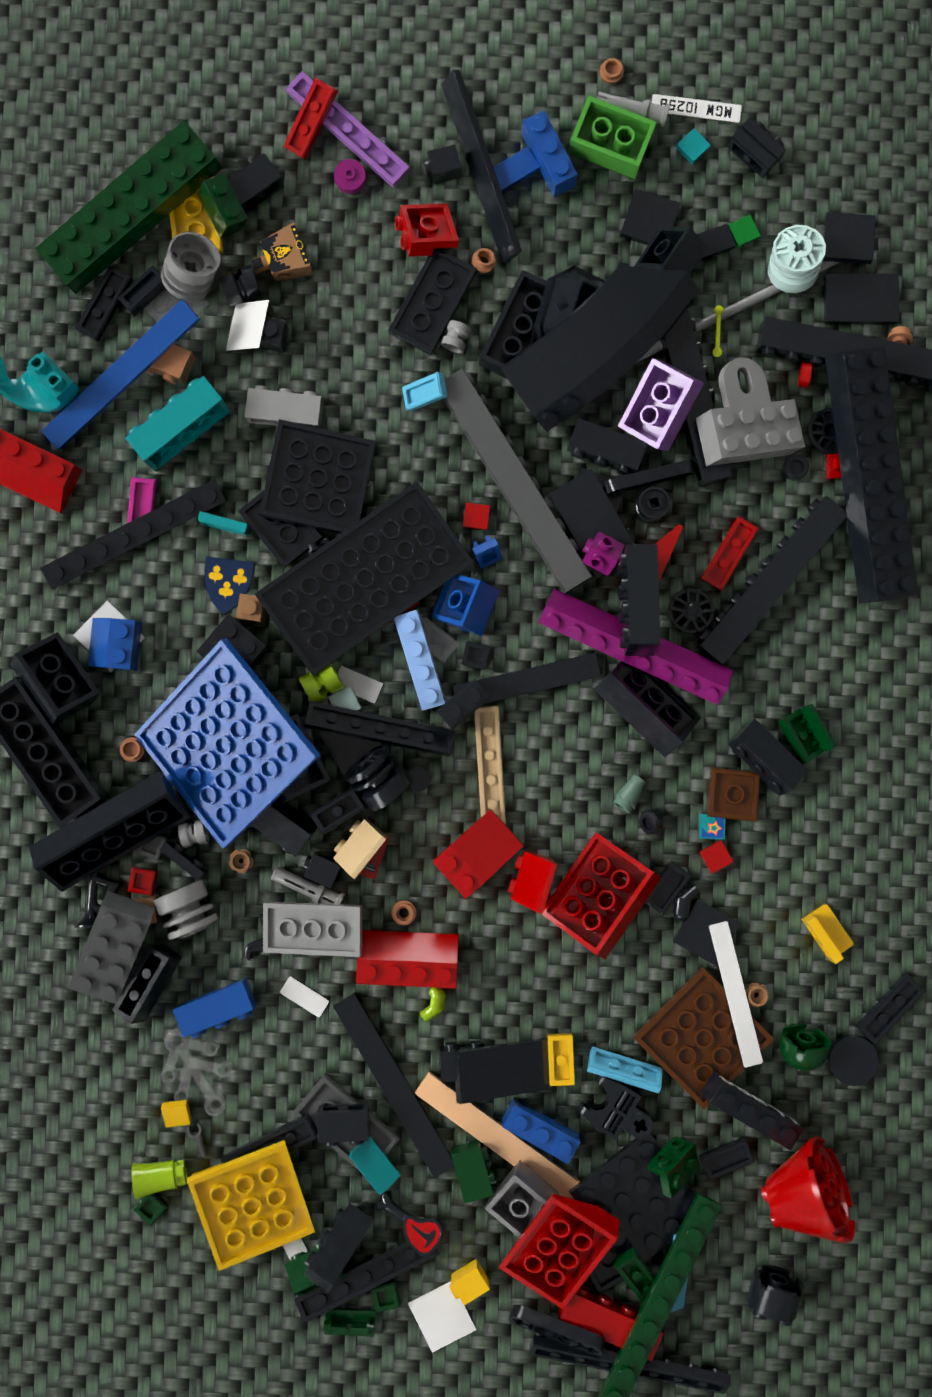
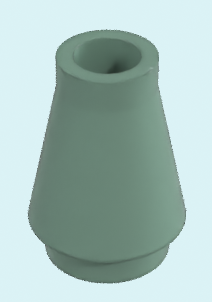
(629, 794)

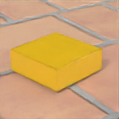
(176, 1113)

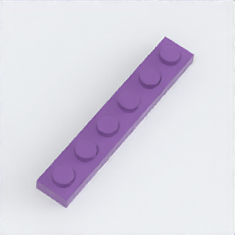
(354, 136)

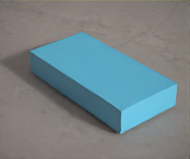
(424, 391)

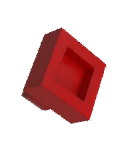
(833, 469)

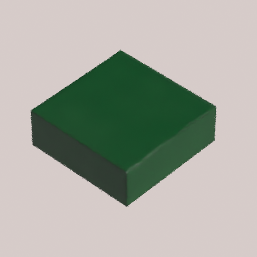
(150, 1207)
(386, 1296)

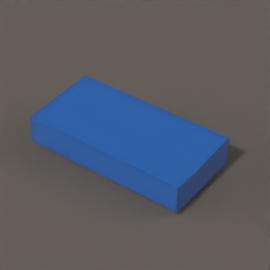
(516, 169)

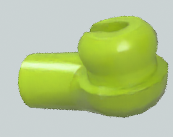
(436, 1005)

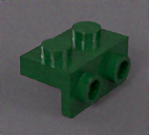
(807, 733)
(675, 1165)

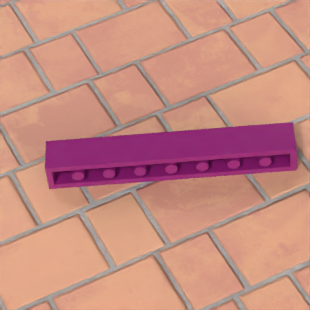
(602, 633)

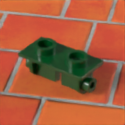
(350, 1322)

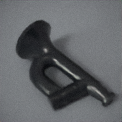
(92, 905)

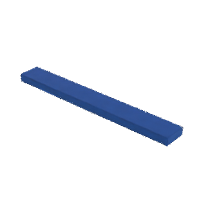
(121, 374)

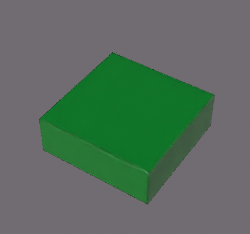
(744, 231)

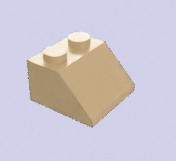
(360, 847)

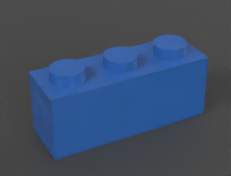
(549, 153)
(215, 1008)
(540, 1130)

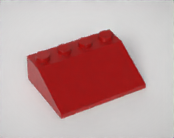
(600, 896)
(561, 1248)

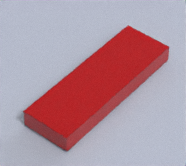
(310, 118)
(729, 553)

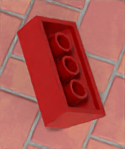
(36, 472)
(408, 959)

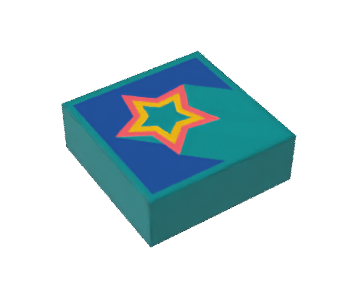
(711, 827)

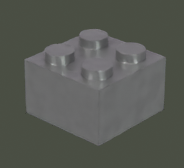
(519, 1198)

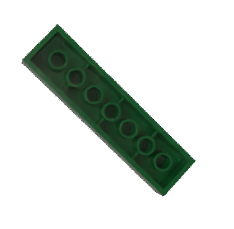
(129, 207)

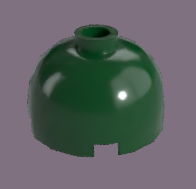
(803, 1047)

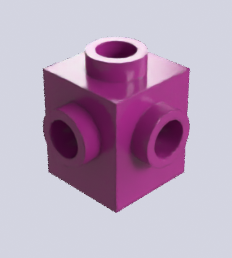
(602, 553)

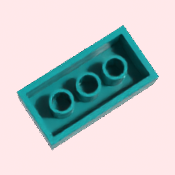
(177, 423)

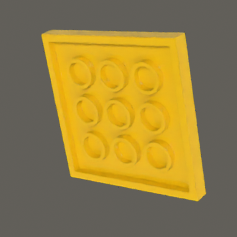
(250, 1205)

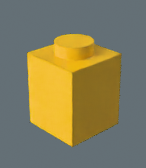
(469, 1282)

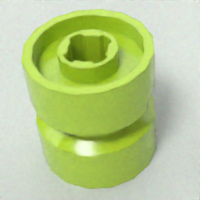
(321, 683)

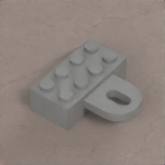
(749, 423)

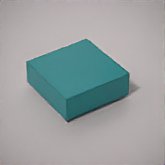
(693, 146)

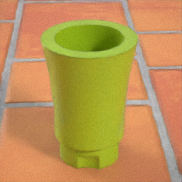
(157, 1177)

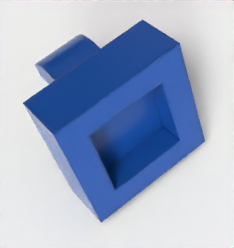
(487, 552)

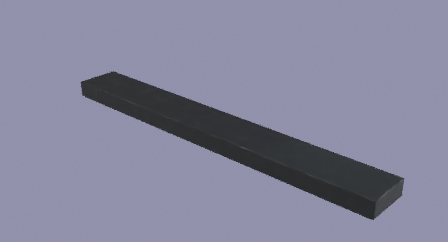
(481, 166)
(394, 1084)

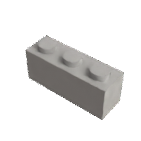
(269, 406)

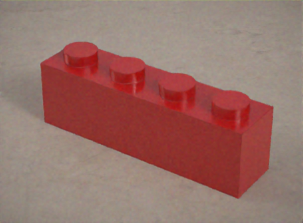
(602, 1316)

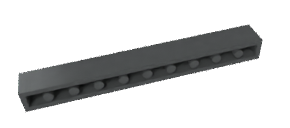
(514, 482)

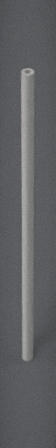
(733, 309)

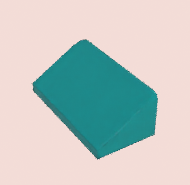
(374, 1165)

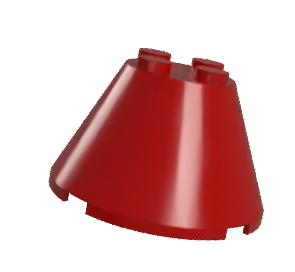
(811, 1194)

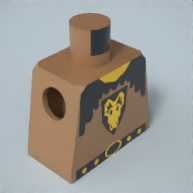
(283, 255)

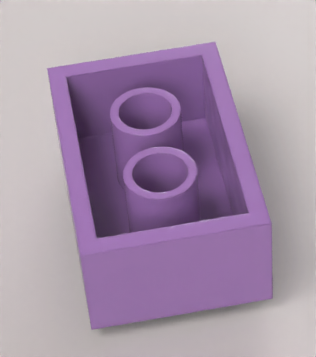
(660, 404)

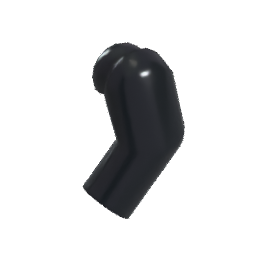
(683, 902)

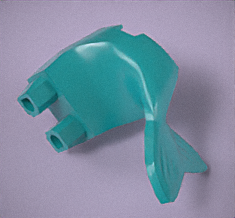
(41, 388)

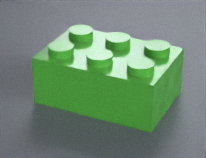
(611, 137)

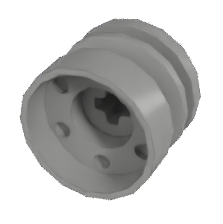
(190, 266)
(185, 910)

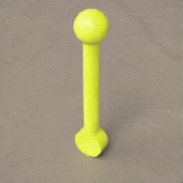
(717, 351)

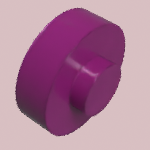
(350, 176)

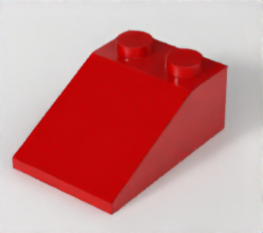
(477, 853)
(532, 880)

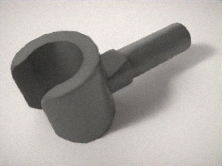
(198, 1137)

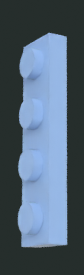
(420, 660)

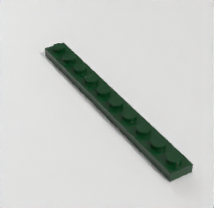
(661, 1297)

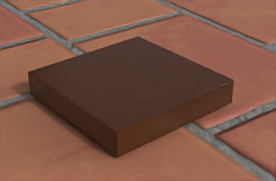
(733, 794)

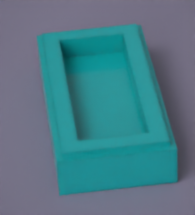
(224, 523)

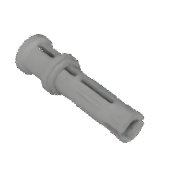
(646, 108)
(318, 893)

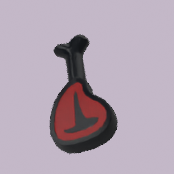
(421, 1234)

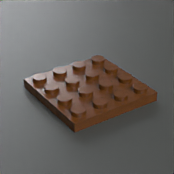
(696, 1035)

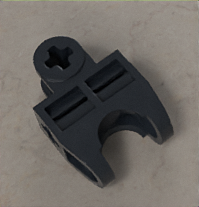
(618, 1110)

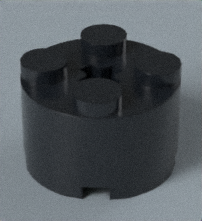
(775, 1294)

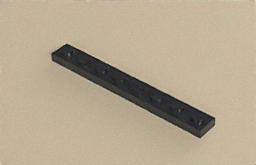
(133, 534)
(659, 1370)

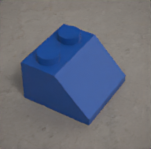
(465, 604)
(114, 644)

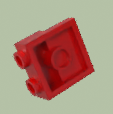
(425, 228)

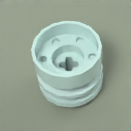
(796, 258)

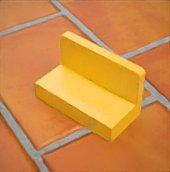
(828, 933)

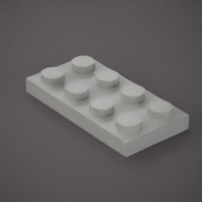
(312, 929)

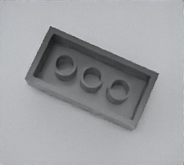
(111, 947)

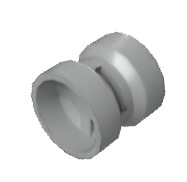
(456, 337)
(193, 834)

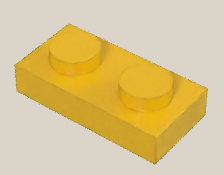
(560, 1059)

